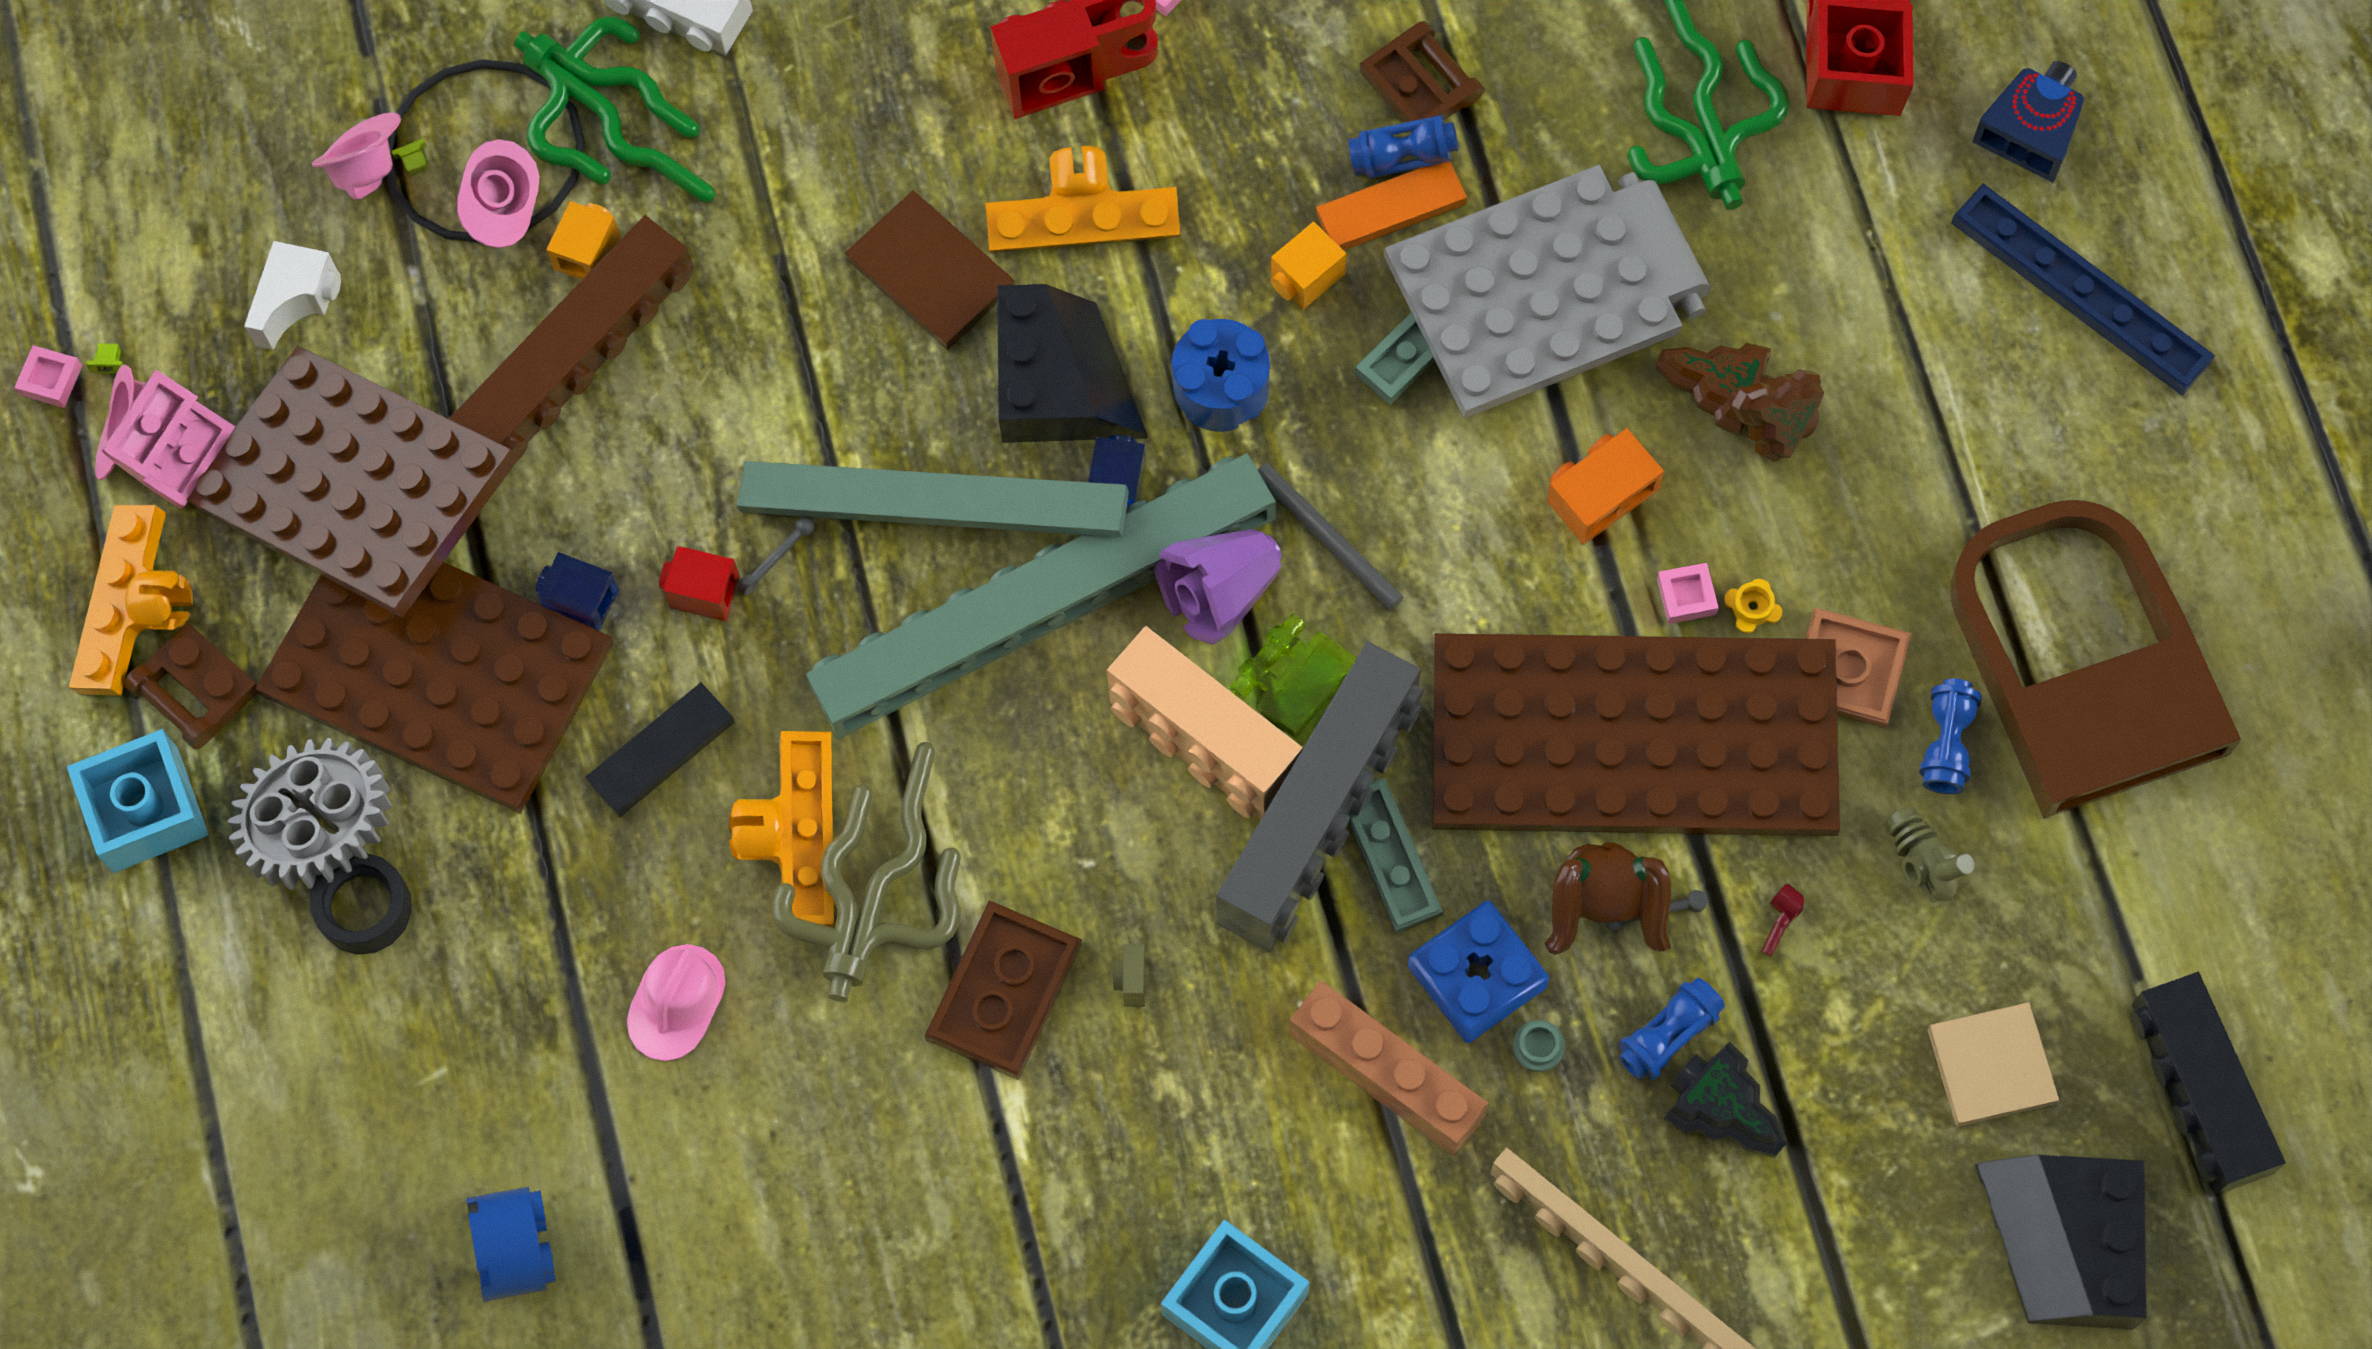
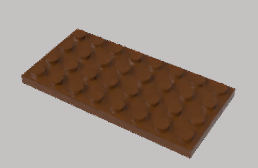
(1635, 734)

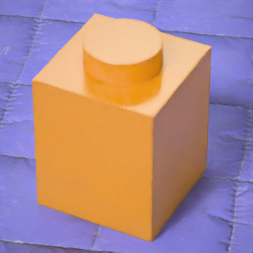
(582, 239)
(1307, 266)

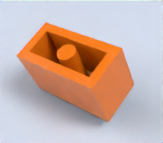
(1604, 484)

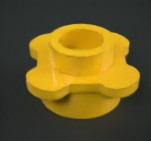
(1758, 592)

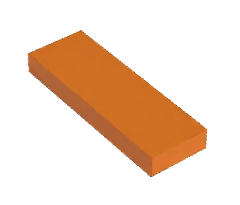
(1392, 205)

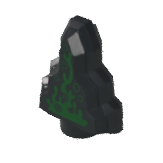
(1724, 1103)

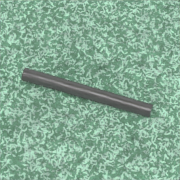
(1330, 537)

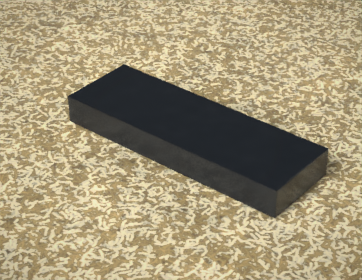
(660, 749)

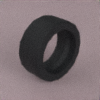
(376, 937)

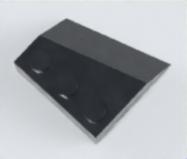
(1058, 369)
(2072, 1236)

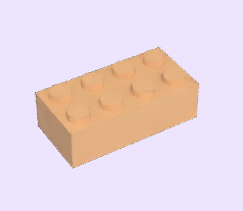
(1200, 723)

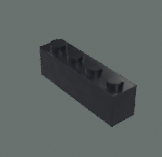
(2206, 1083)

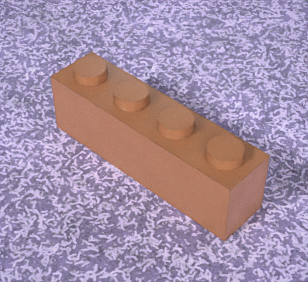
(1387, 1068)

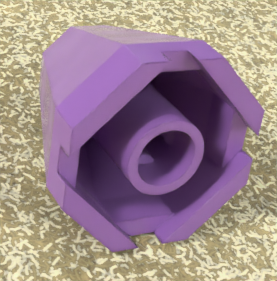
(1217, 579)

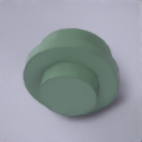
(1538, 1046)

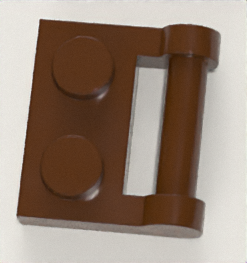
(1408, 85)
(204, 674)

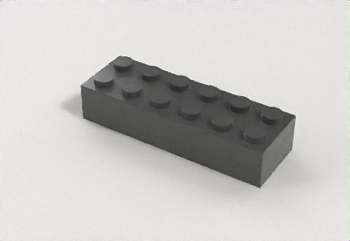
(1317, 796)

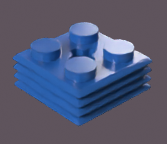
(1476, 1003)

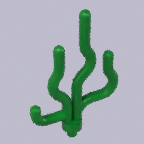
(570, 76)
(1715, 153)

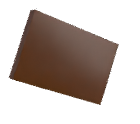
(929, 269)
(1003, 990)

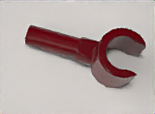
(1790, 905)

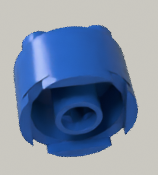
(1224, 349)
(507, 1243)

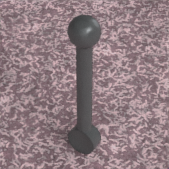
(804, 527)
(1695, 902)

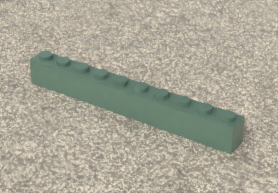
(1033, 599)

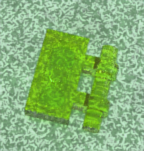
(1303, 685)

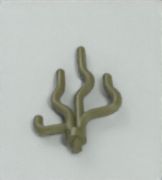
(853, 938)

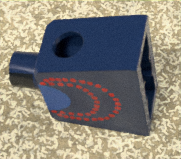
(2033, 120)

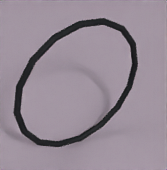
(474, 65)

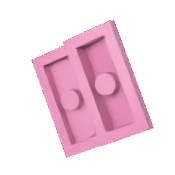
(167, 439)

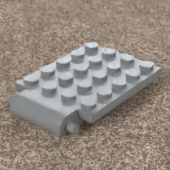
(1548, 285)

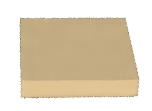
(1993, 1064)

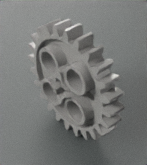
(289, 842)

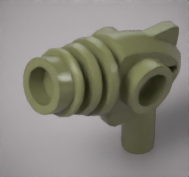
(1927, 860)

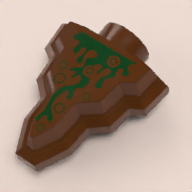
(1714, 377)
(1780, 412)

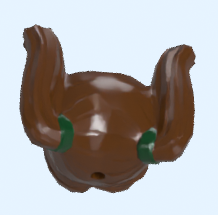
(1610, 886)

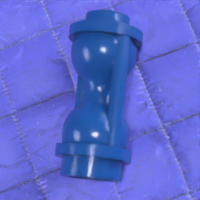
(1378, 151)
(1947, 759)
(1687, 1014)

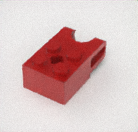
(1069, 51)
(1859, 55)

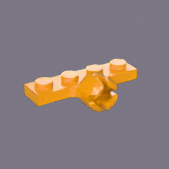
(1082, 210)
(126, 600)
(795, 824)

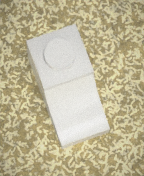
(291, 287)

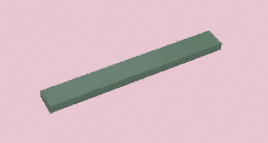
(933, 498)

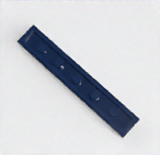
(2083, 289)

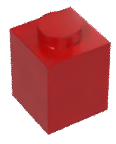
(699, 583)

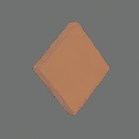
(1866, 664)

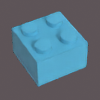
(137, 801)
(1234, 1293)

